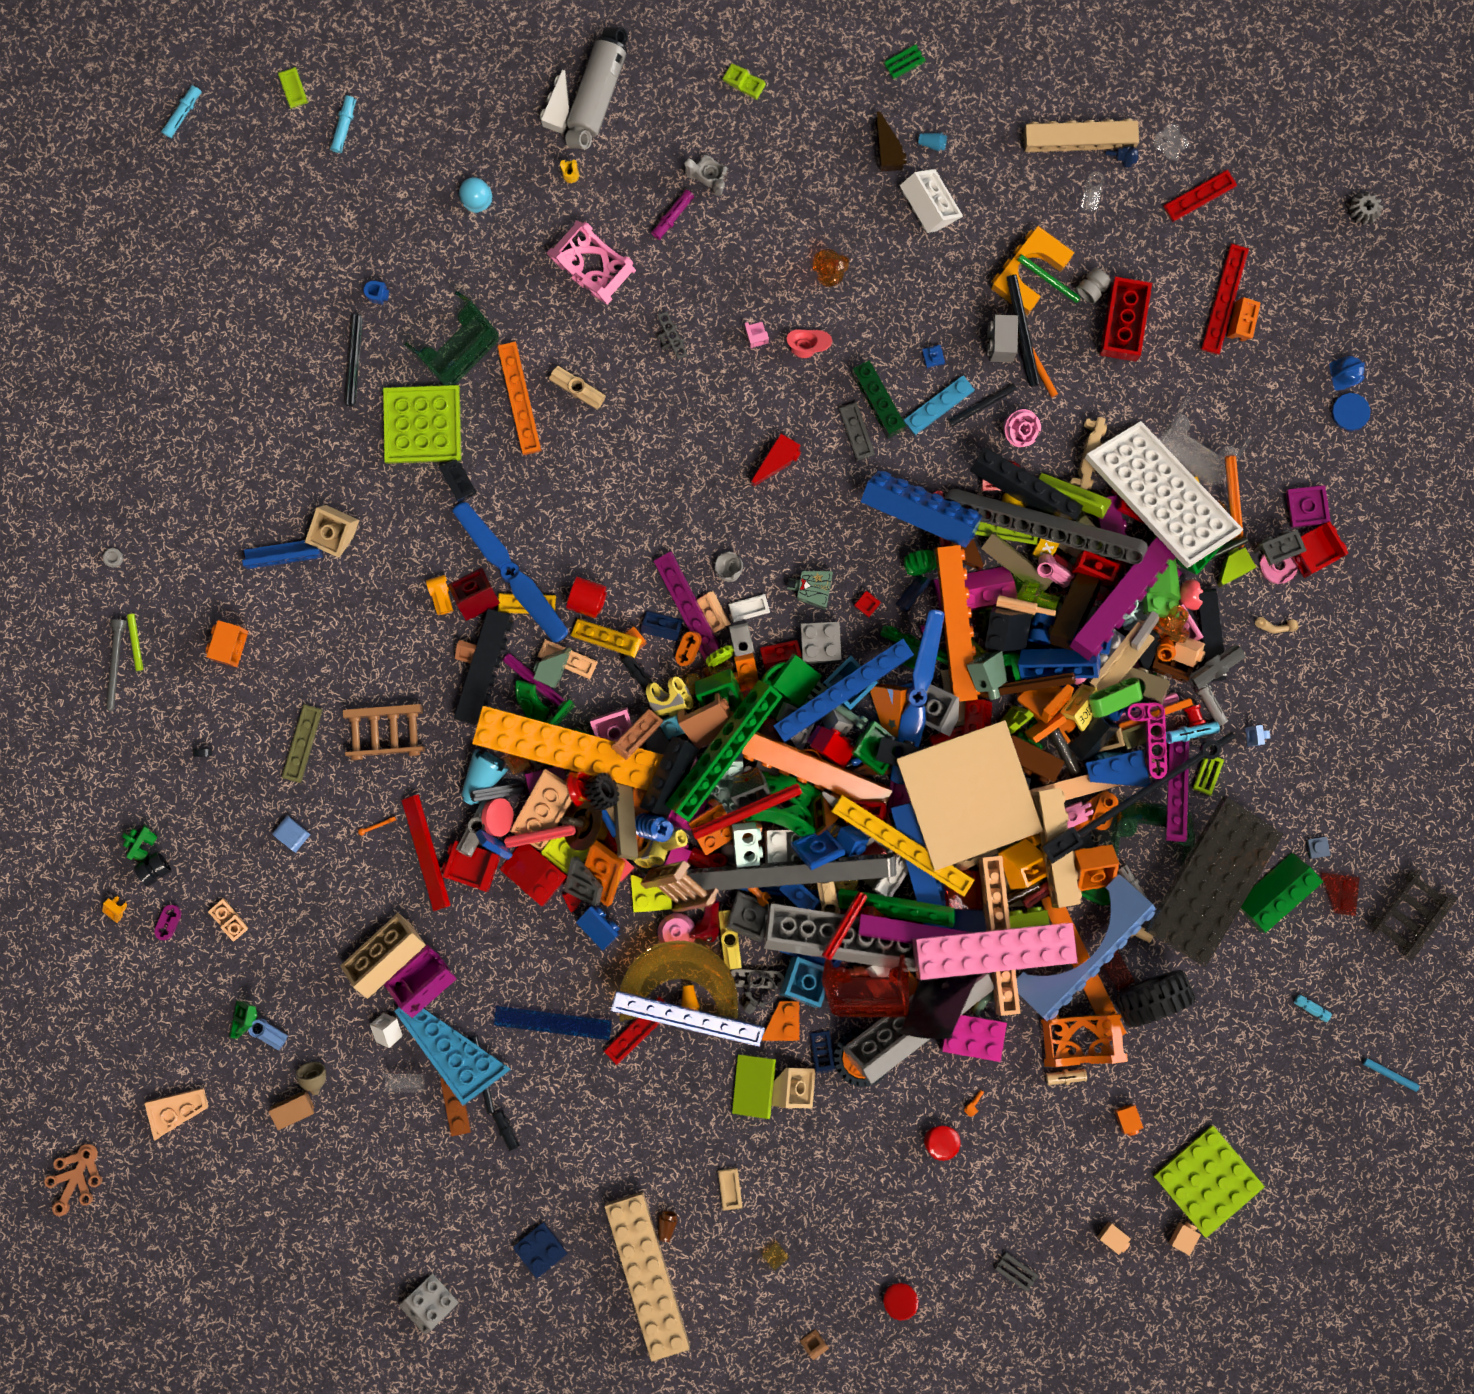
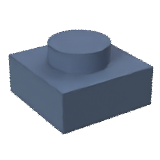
(1318, 847)

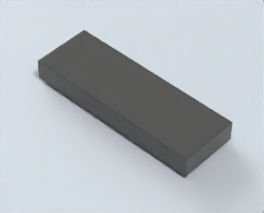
(856, 431)

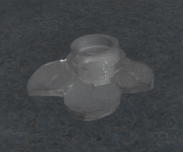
(1174, 141)

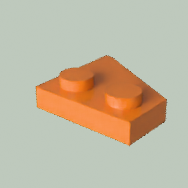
(784, 1023)

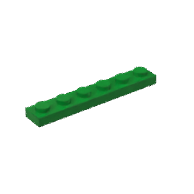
(902, 908)

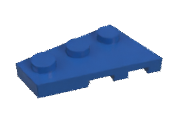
(1121, 770)

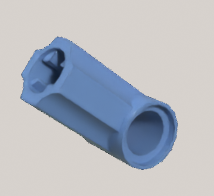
(269, 1035)

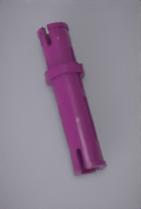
(674, 212)

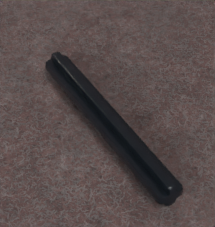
(353, 360)

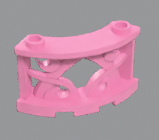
(598, 288)

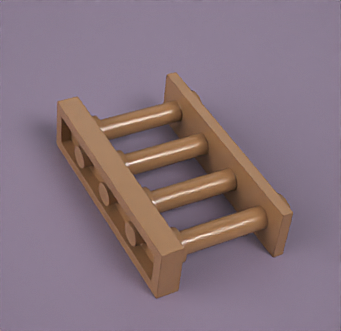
(373, 716)
(679, 887)

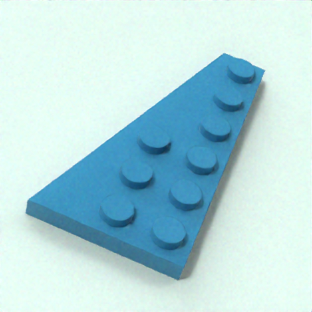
(458, 1060)

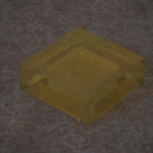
(775, 1256)

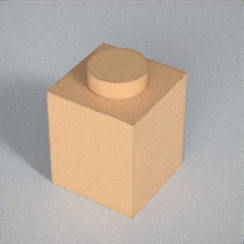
(1189, 652)
(1185, 1237)
(1114, 1238)

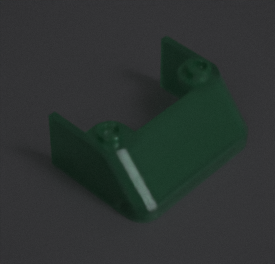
(462, 349)
(1126, 824)

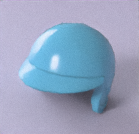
(475, 194)

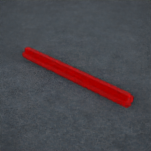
(746, 811)

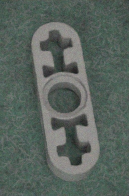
(770, 975)

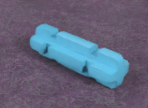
(1313, 1008)

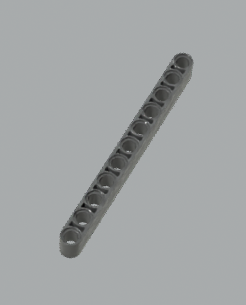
(1013, 517)
(794, 872)

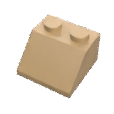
(331, 530)

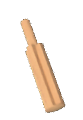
(1022, 606)

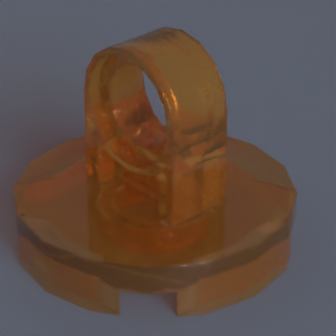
(830, 267)
(1174, 626)

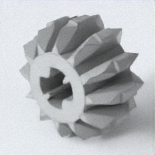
(1361, 211)

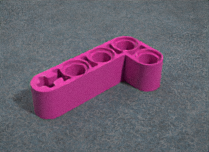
(1151, 740)

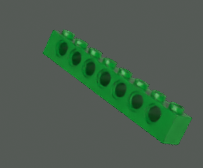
(723, 750)

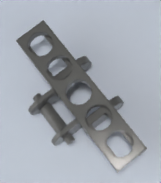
(666, 333)

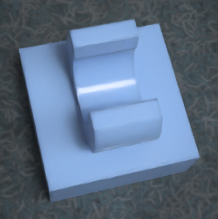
(1255, 735)

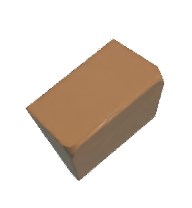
(814, 1344)

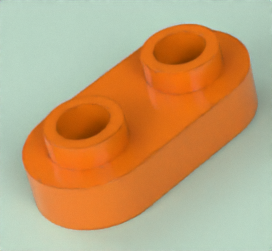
(1101, 808)

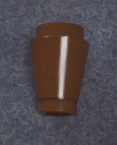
(667, 1224)

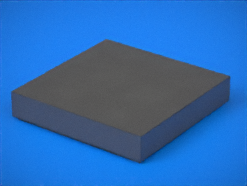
(747, 917)

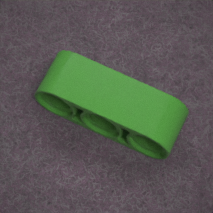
(1115, 697)

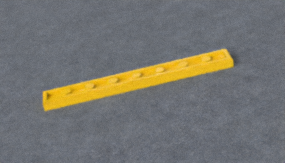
(900, 844)

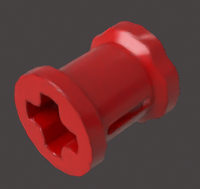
(1194, 715)

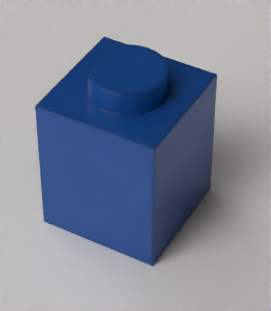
(852, 840)

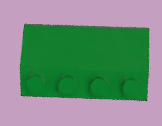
(1279, 892)

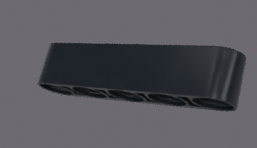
(1210, 626)

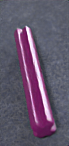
(525, 673)

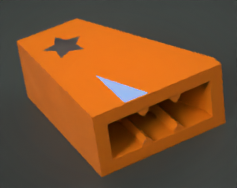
(890, 704)

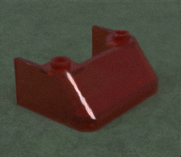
(867, 995)

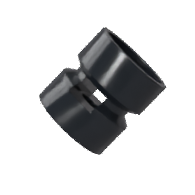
(152, 869)

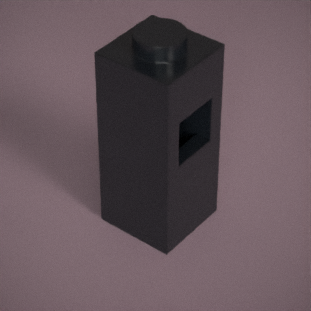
(1093, 738)

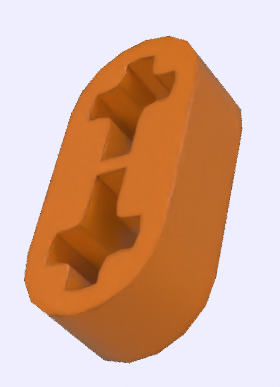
(684, 647)

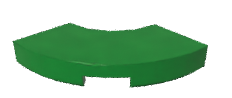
(529, 701)

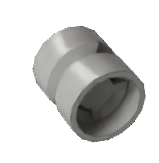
(1096, 282)

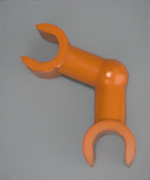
(762, 897)

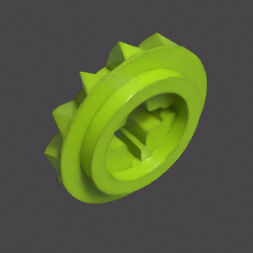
(720, 656)

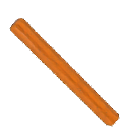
(1233, 491)

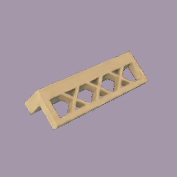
(1120, 661)

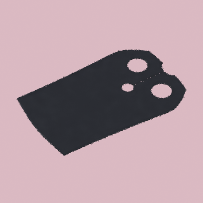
(936, 1009)

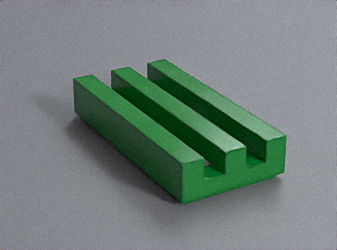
(917, 54)

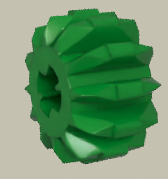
(920, 562)

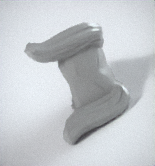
(701, 173)

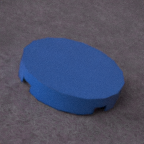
(1351, 412)

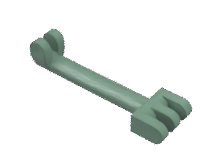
(860, 722)

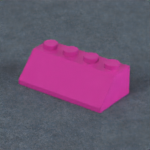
(985, 588)

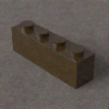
(1074, 611)

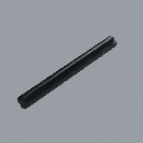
(1023, 330)

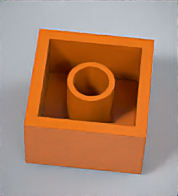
(226, 643)
(1096, 866)

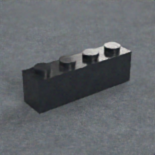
(668, 776)

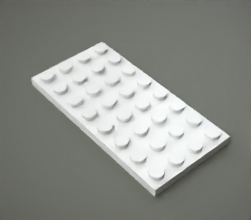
(1164, 494)

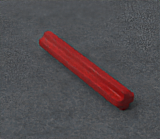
(844, 926)

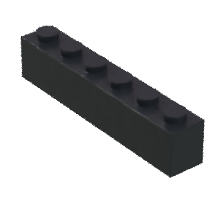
(1024, 486)
(483, 666)

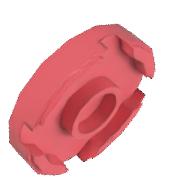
(497, 817)

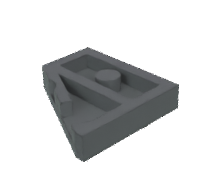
(582, 883)

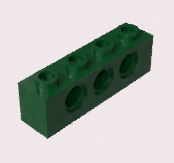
(878, 399)

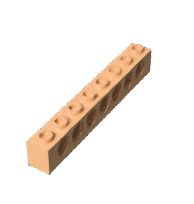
(997, 918)

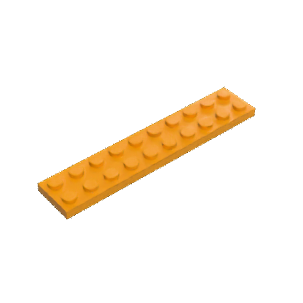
(563, 748)

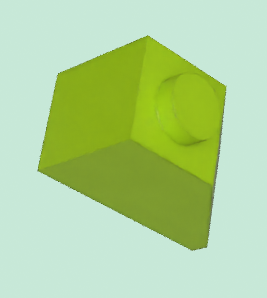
(1235, 565)

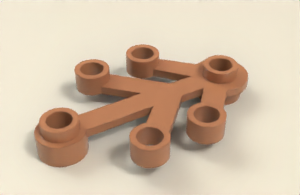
(76, 1177)

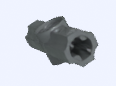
(1216, 666)

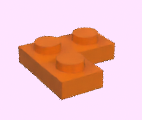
(746, 671)

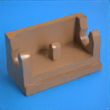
(291, 1110)

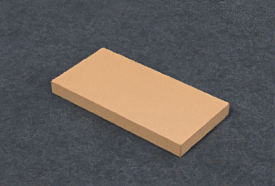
(543, 807)

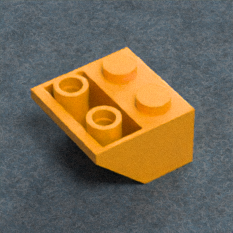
(1023, 864)

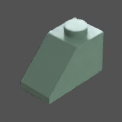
(551, 667)

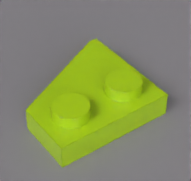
(1016, 718)

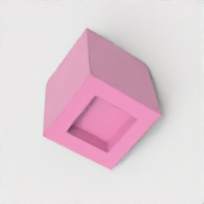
(756, 334)

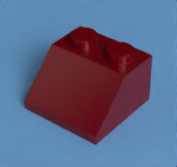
(473, 594)

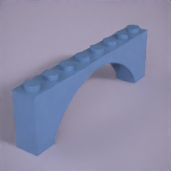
(1127, 915)

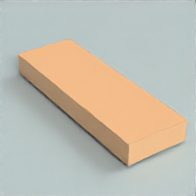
(576, 662)

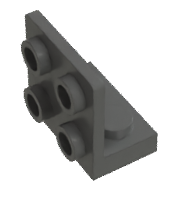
(1282, 547)

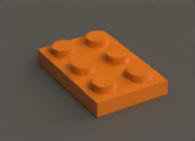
(606, 868)

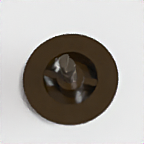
(588, 826)

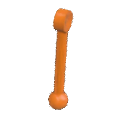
(361, 831)

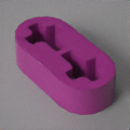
(163, 920)

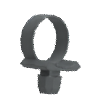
(749, 1006)

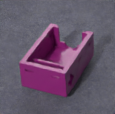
(420, 981)

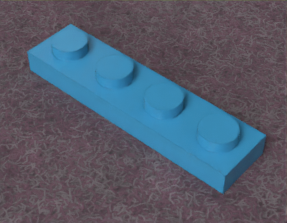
(939, 405)

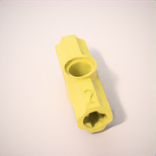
(731, 953)

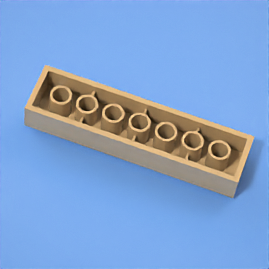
(647, 1276)

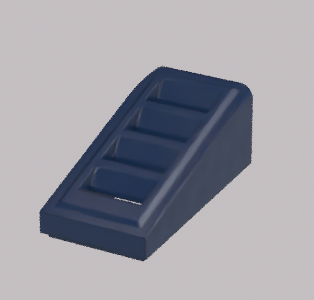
(825, 1069)

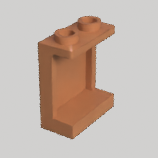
(706, 722)

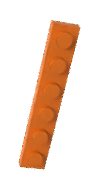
(519, 398)

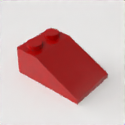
(534, 873)

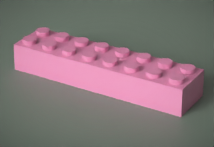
(994, 951)

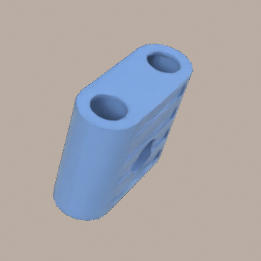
(291, 834)

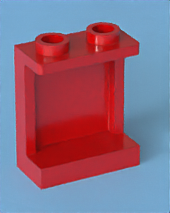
(1322, 549)
(472, 871)

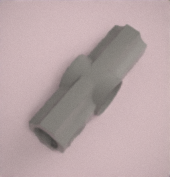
(469, 840)

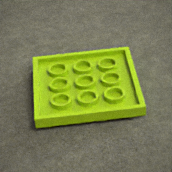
(422, 424)
(1209, 1181)

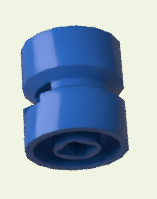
(1041, 625)

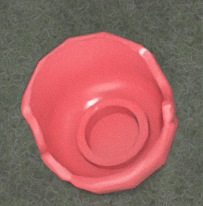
(1190, 594)

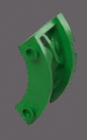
(792, 816)

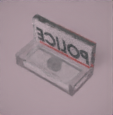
(404, 1081)

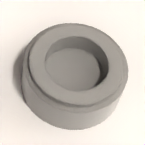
(113, 557)

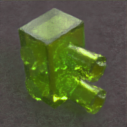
(1033, 592)

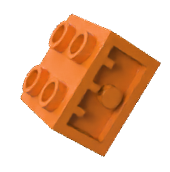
(1046, 702)
(717, 839)

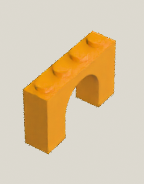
(1038, 245)

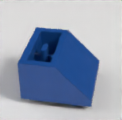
(598, 928)

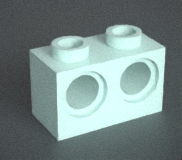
(742, 845)

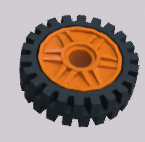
(843, 1064)

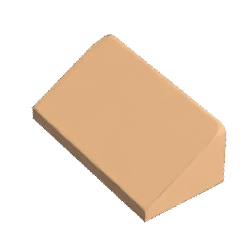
(713, 612)

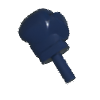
(1128, 155)

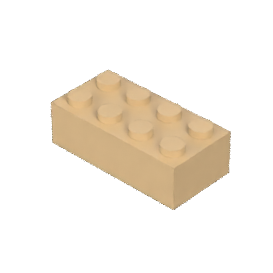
(382, 955)

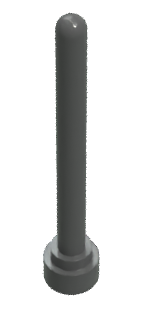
(118, 627)

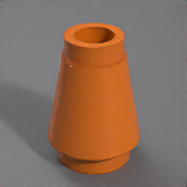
(1166, 649)

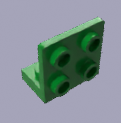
(564, 710)

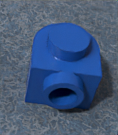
(376, 292)

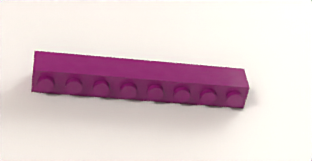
(1122, 600)

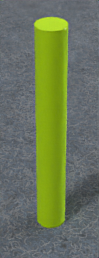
(135, 642)

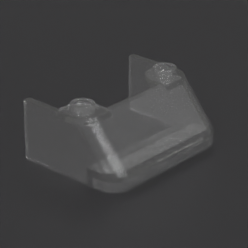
(1193, 455)

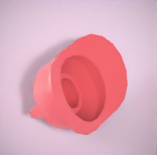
(807, 342)

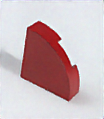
(571, 901)

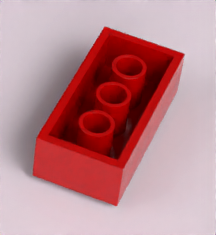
(1125, 319)

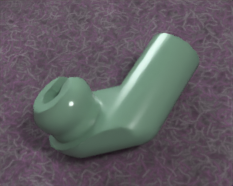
(979, 1006)

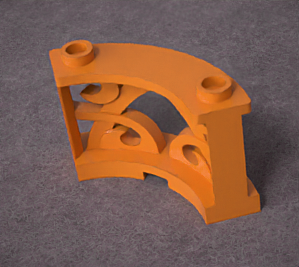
(1064, 1058)

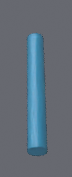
(1390, 1074)

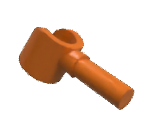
(970, 1109)

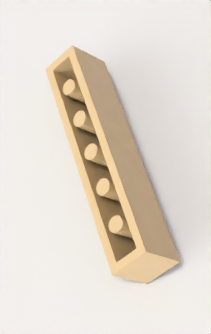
(1080, 136)
(1062, 874)

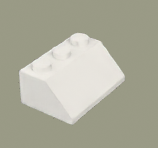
(930, 200)

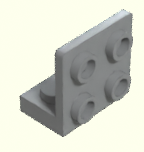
(428, 1304)

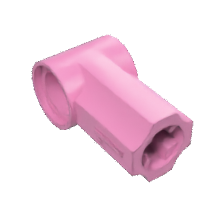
(1055, 572)

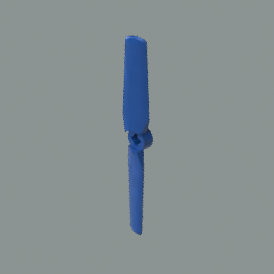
(522, 586)
(913, 717)

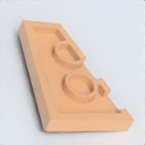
(172, 1110)

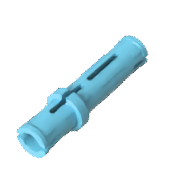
(186, 104)
(345, 117)
(1174, 736)

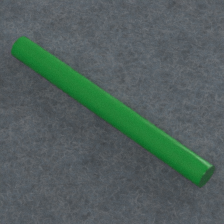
(1048, 278)

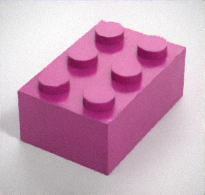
(976, 1038)

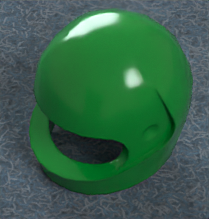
(1011, 662)

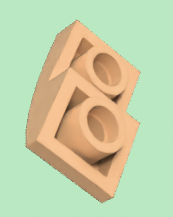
(228, 919)

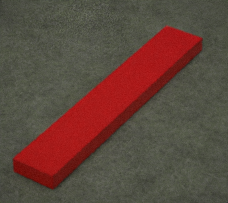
(1224, 299)
(426, 852)

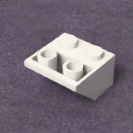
(779, 847)

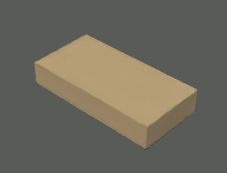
(730, 1189)

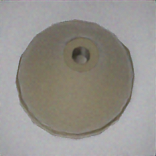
(311, 1077)

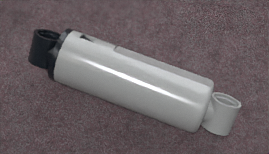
(596, 87)

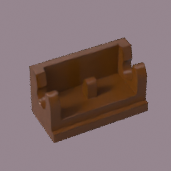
(1171, 669)

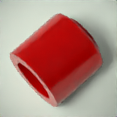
(586, 597)

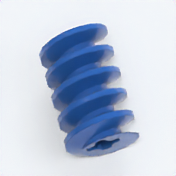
(653, 827)

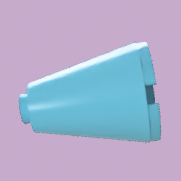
(482, 773)

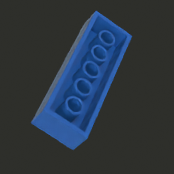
(921, 508)

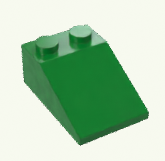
(721, 683)

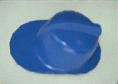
(1346, 372)

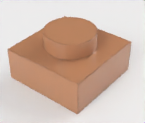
(465, 651)

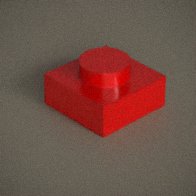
(867, 604)

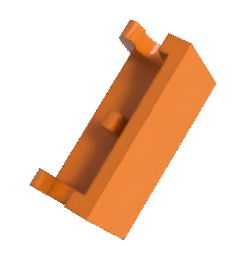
(1243, 319)

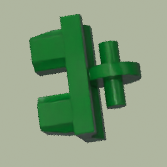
(135, 850)

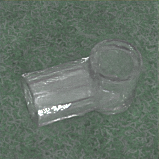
(1092, 193)

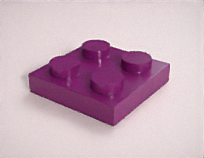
(1308, 506)

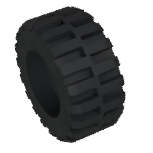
(1155, 998)

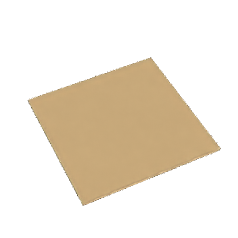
(969, 795)

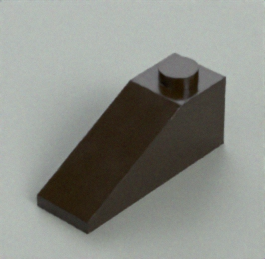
(890, 149)

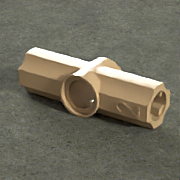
(568, 381)
(828, 896)

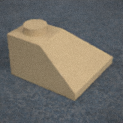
(794, 1088)

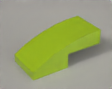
(743, 81)

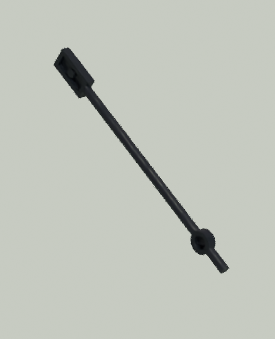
(1071, 839)

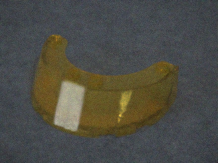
(682, 961)

